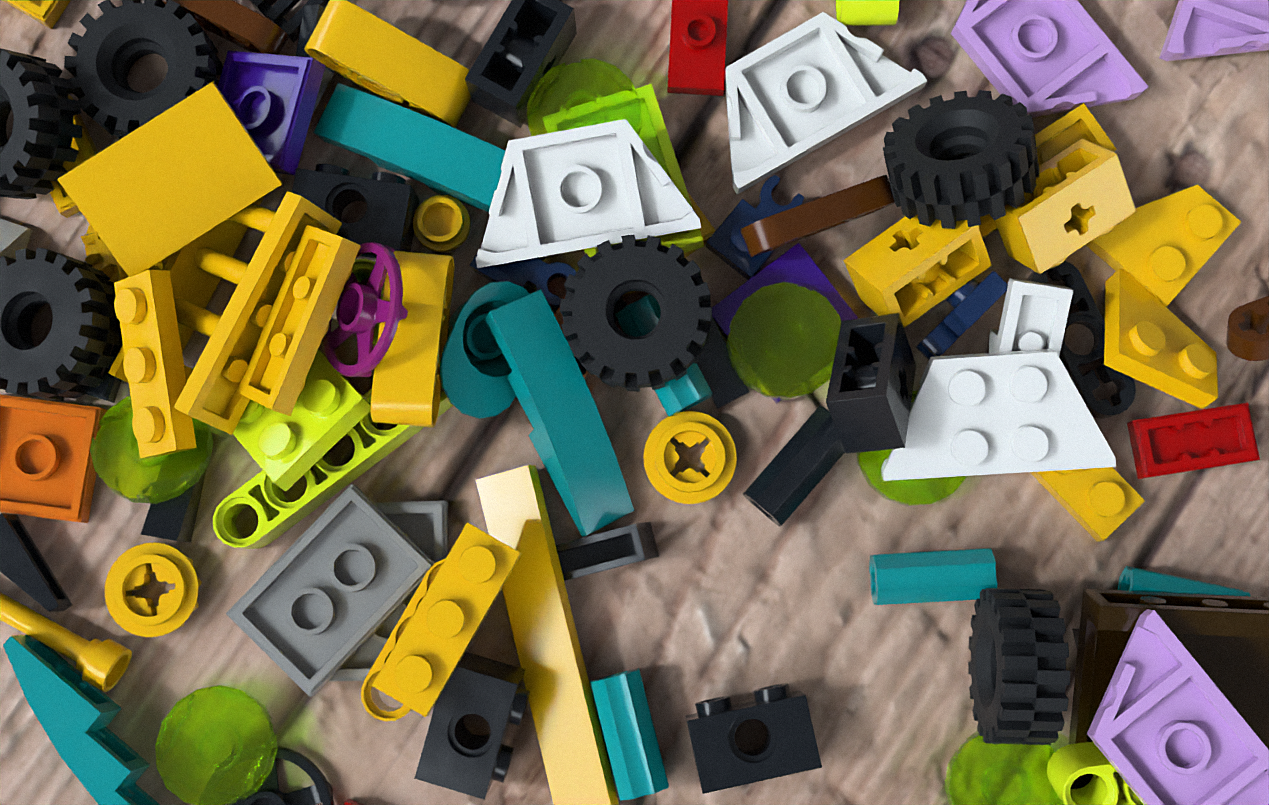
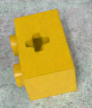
(1075, 201)
(916, 266)

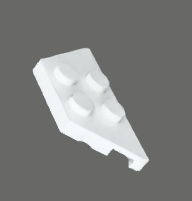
(805, 94)
(577, 192)
(997, 419)

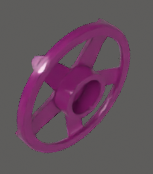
(362, 309)

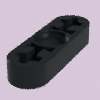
(1091, 318)

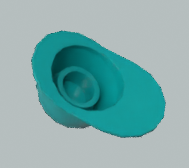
(471, 361)

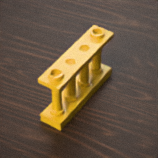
(195, 273)

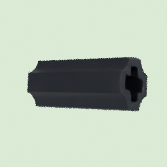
(797, 468)

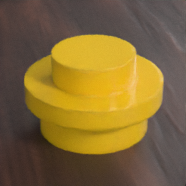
(441, 223)

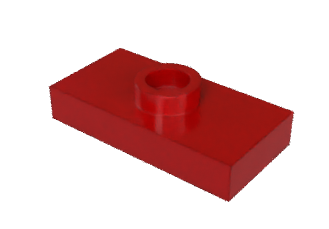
(697, 47)
(1193, 440)

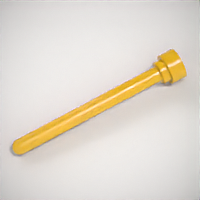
(98, 660)

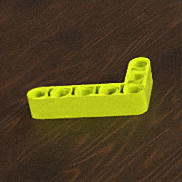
(323, 478)

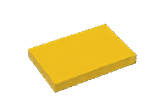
(170, 180)

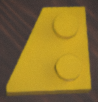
(1167, 240)
(1155, 345)

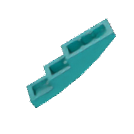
(412, 145)
(561, 411)
(77, 723)

